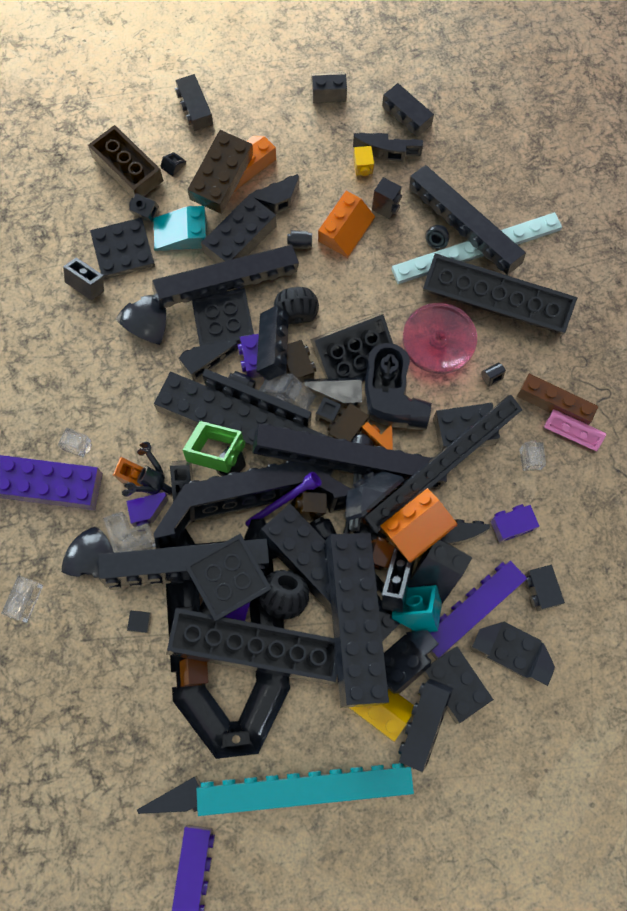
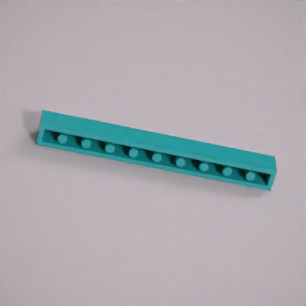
(304, 790)

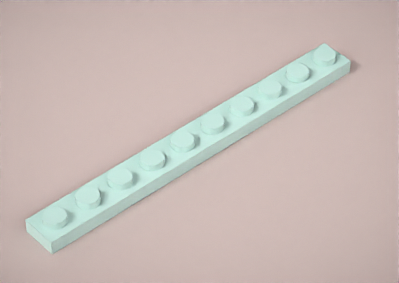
(465, 251)

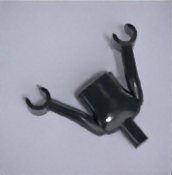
(150, 479)

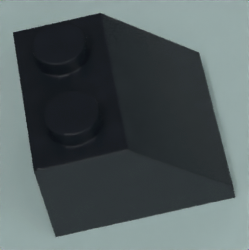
(329, 87)

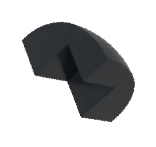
(144, 319)
(83, 553)

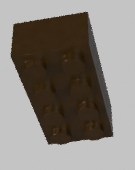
(125, 162)
(220, 171)

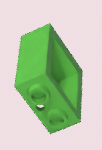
(207, 431)

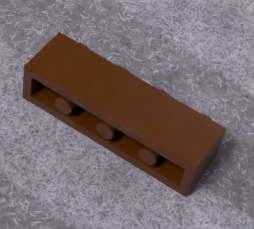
(552, 397)

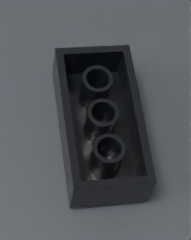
(239, 231)

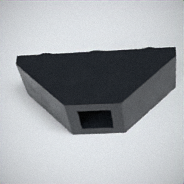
(278, 195)

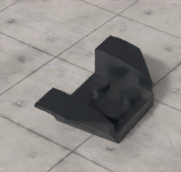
(515, 651)
(408, 659)

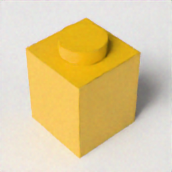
(363, 160)

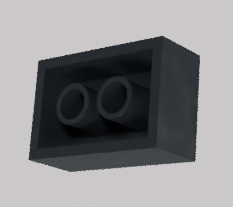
(455, 421)
(468, 692)

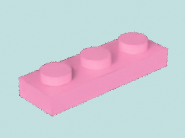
(575, 430)

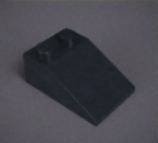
(440, 566)

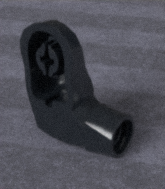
(387, 390)

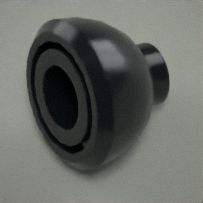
(437, 236)

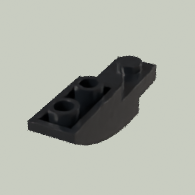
(387, 148)
(465, 532)

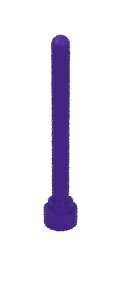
(310, 482)

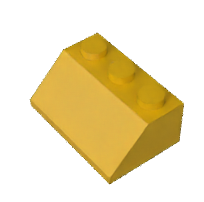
(389, 717)

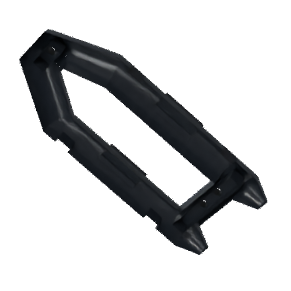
(198, 703)

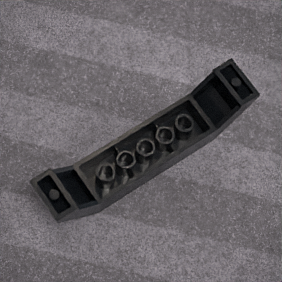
(241, 492)

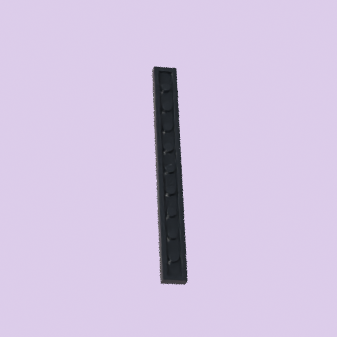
(444, 462)

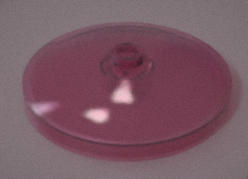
(443, 324)

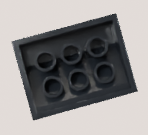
(347, 349)

